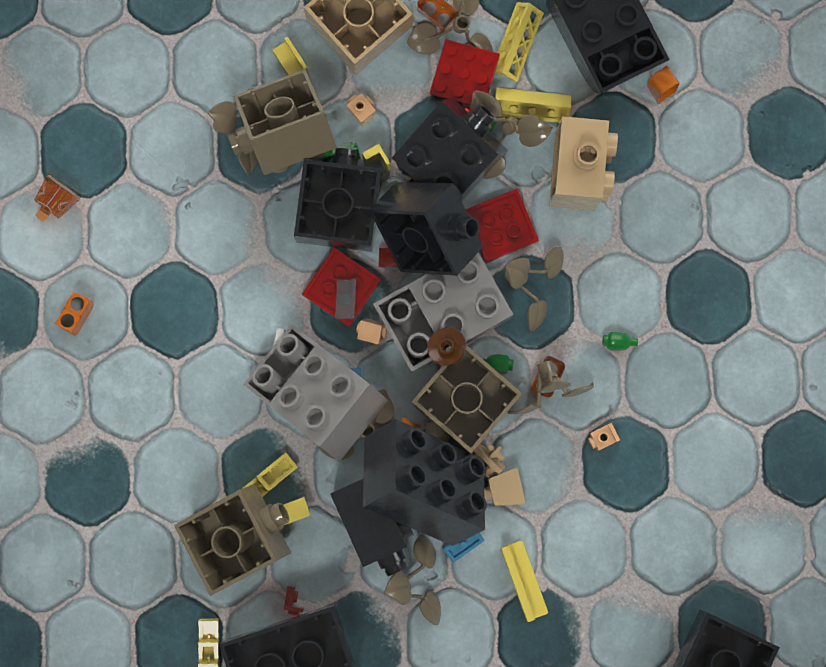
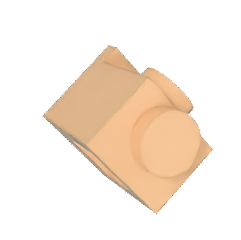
(609, 431)

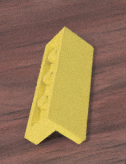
(542, 105)
(524, 580)

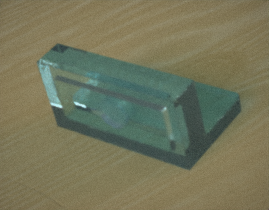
(346, 299)

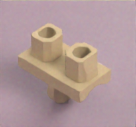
(491, 457)

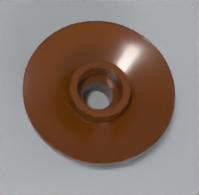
(441, 340)

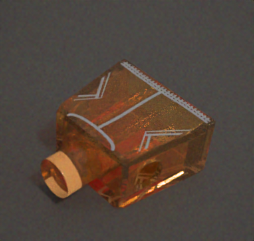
(54, 198)

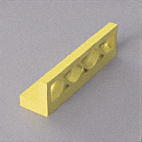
(514, 38)

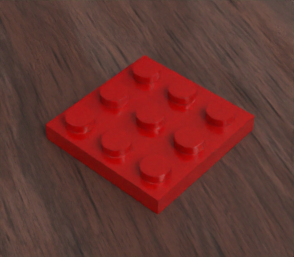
(463, 71)
(503, 225)
(323, 286)

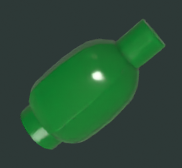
(618, 341)
(500, 363)

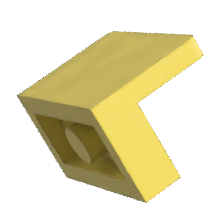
(289, 57)
(375, 154)

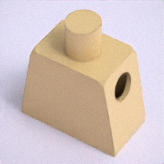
(505, 489)

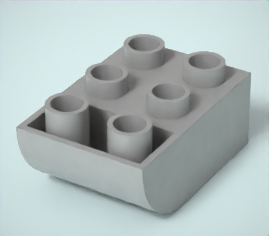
(435, 301)
(316, 392)

